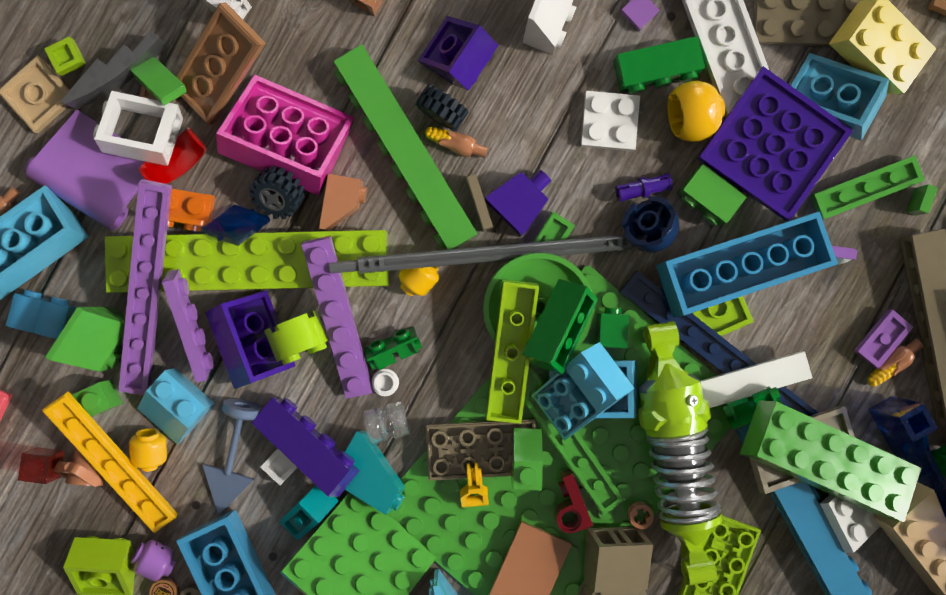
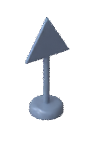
(224, 483)

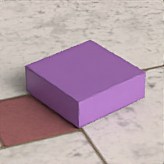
(639, 12)

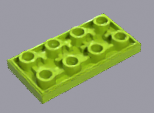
(731, 548)

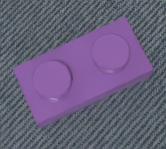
(883, 338)

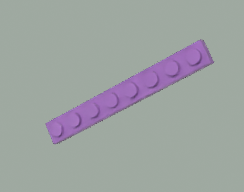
(144, 285)

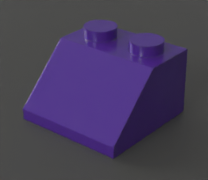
(458, 52)

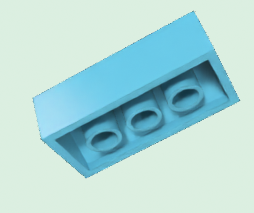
(34, 237)

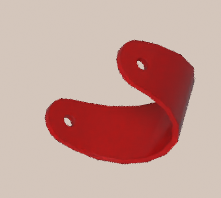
(185, 155)

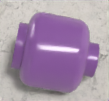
(153, 560)

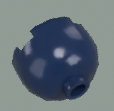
(653, 220)

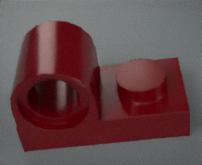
(575, 504)

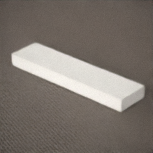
(755, 378)

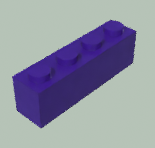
(306, 447)

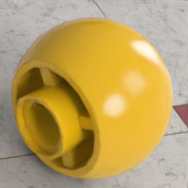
(695, 111)

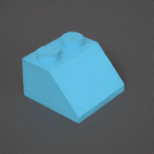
(175, 404)

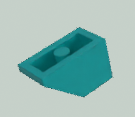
(307, 512)

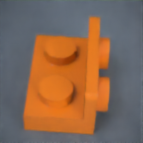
(190, 209)

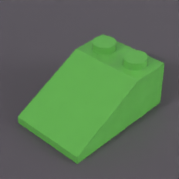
(91, 339)

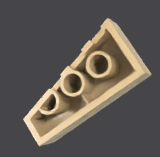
(922, 537)

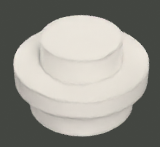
(385, 382)

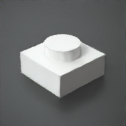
(278, 467)

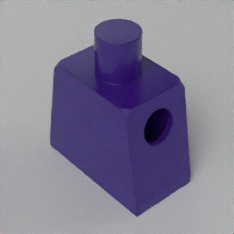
(520, 200)

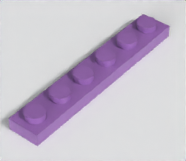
(337, 317)

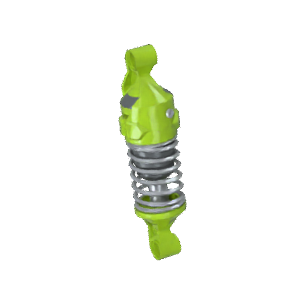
(675, 425)

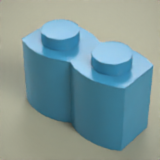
(39, 315)

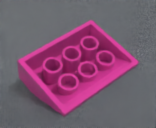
(284, 131)

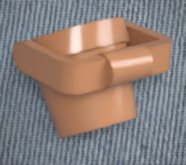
(79, 471)

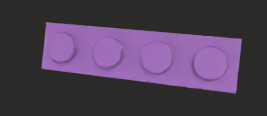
(185, 318)

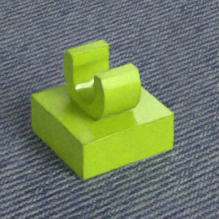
(65, 56)

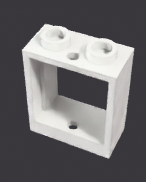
(166, 136)

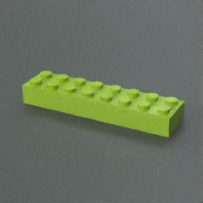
(509, 366)

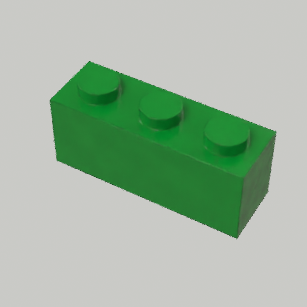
(659, 65)
(560, 326)

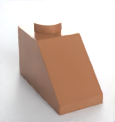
(341, 200)

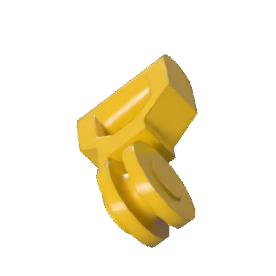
(474, 486)

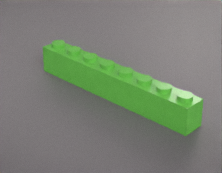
(405, 148)

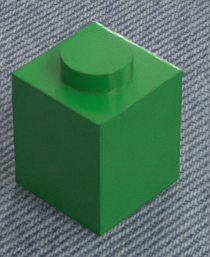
(612, 328)

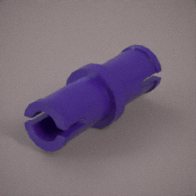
(643, 187)

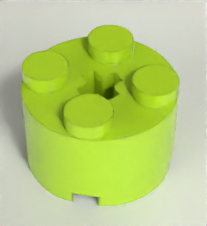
(297, 336)

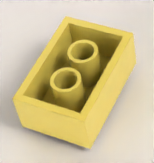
(883, 43)

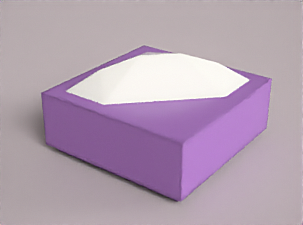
(844, 254)

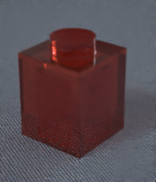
(38, 465)

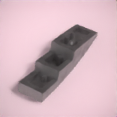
(104, 78)

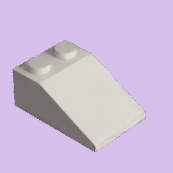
(546, 24)

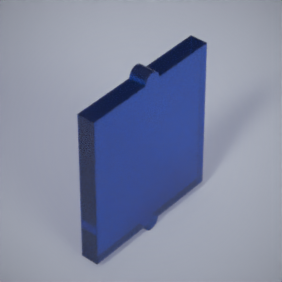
(236, 225)

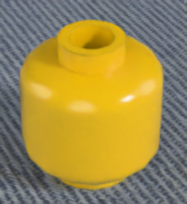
(418, 280)
(148, 449)

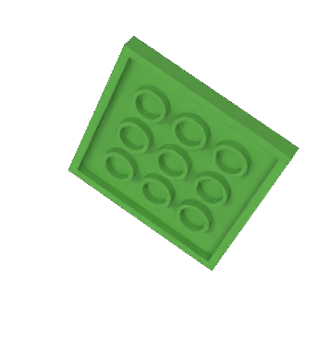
(358, 555)

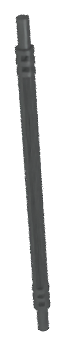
(480, 254)

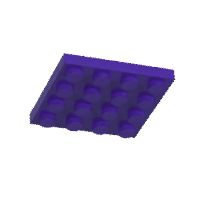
(775, 144)

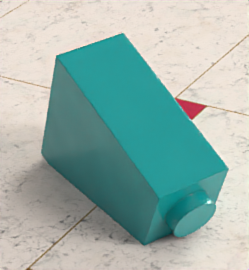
(376, 481)

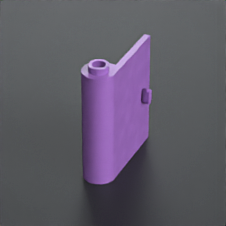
(85, 176)

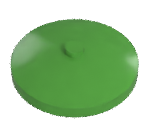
(532, 268)

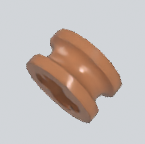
(648, 518)

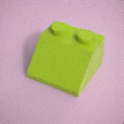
(101, 566)

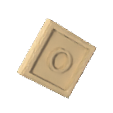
(36, 94)

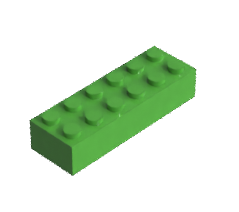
(830, 460)

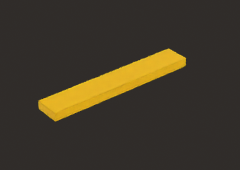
(110, 461)

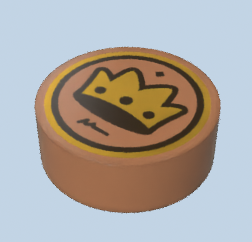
(164, 586)

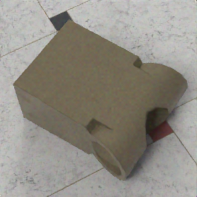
(616, 562)

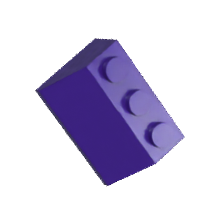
(242, 339)

